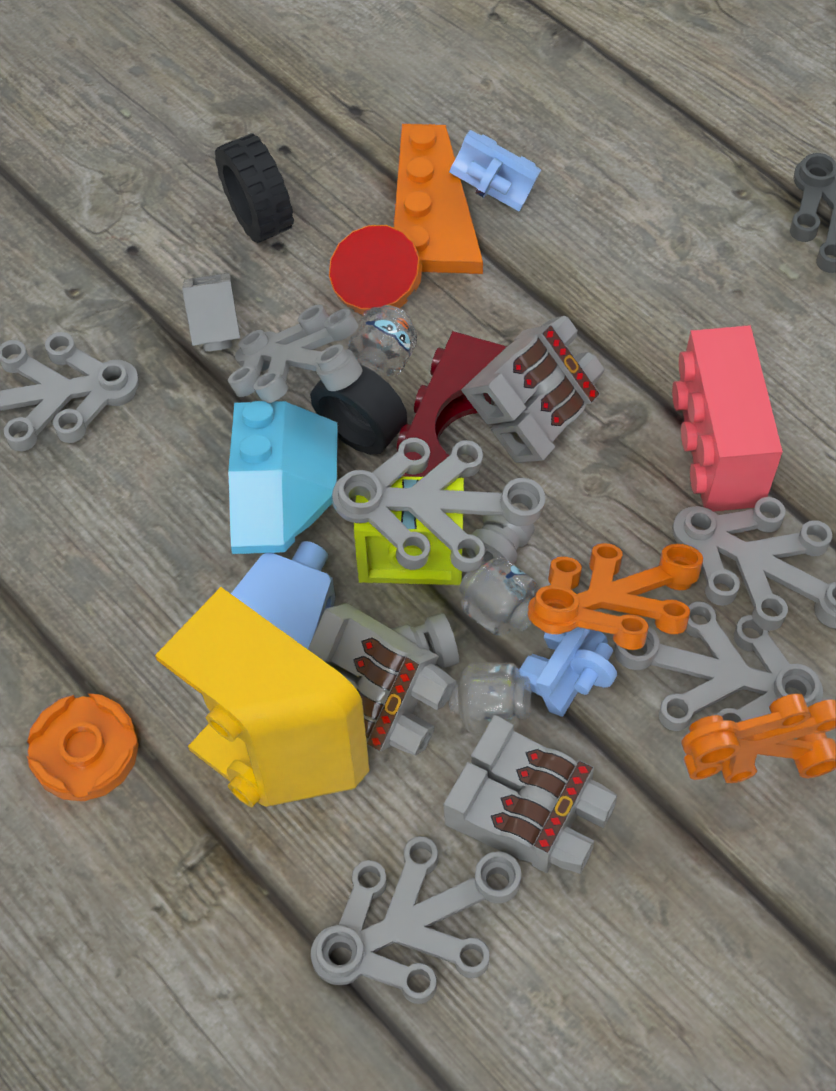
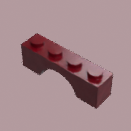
(443, 399)

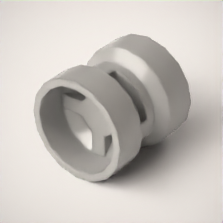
(501, 538)
(437, 639)

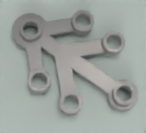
(280, 350)
(55, 390)
(430, 502)
(757, 559)
(725, 671)
(408, 923)

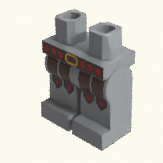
(535, 389)
(387, 673)
(527, 800)

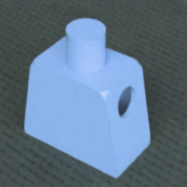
(290, 591)

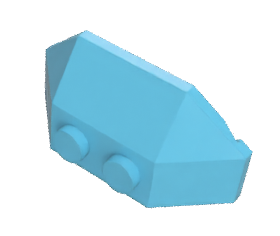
(278, 474)

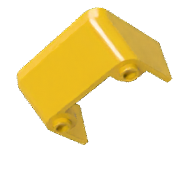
(277, 713)

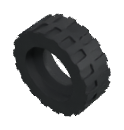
(254, 187)

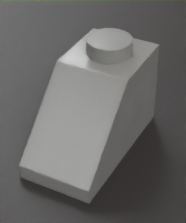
(211, 311)

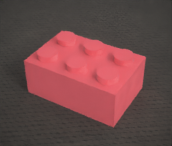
(726, 418)

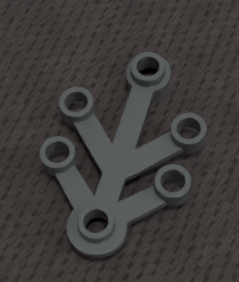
(816, 179)

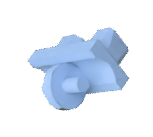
(495, 170)
(574, 667)

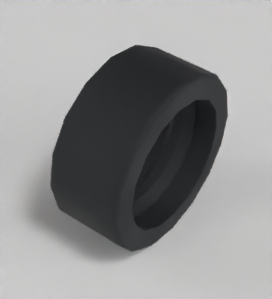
(366, 411)

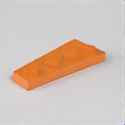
(433, 202)

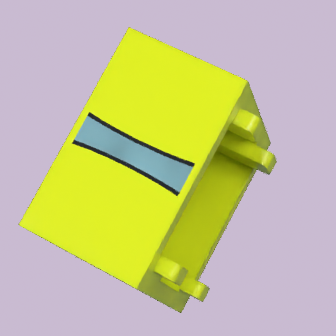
(377, 555)

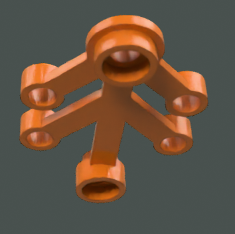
(561, 610)
(733, 746)

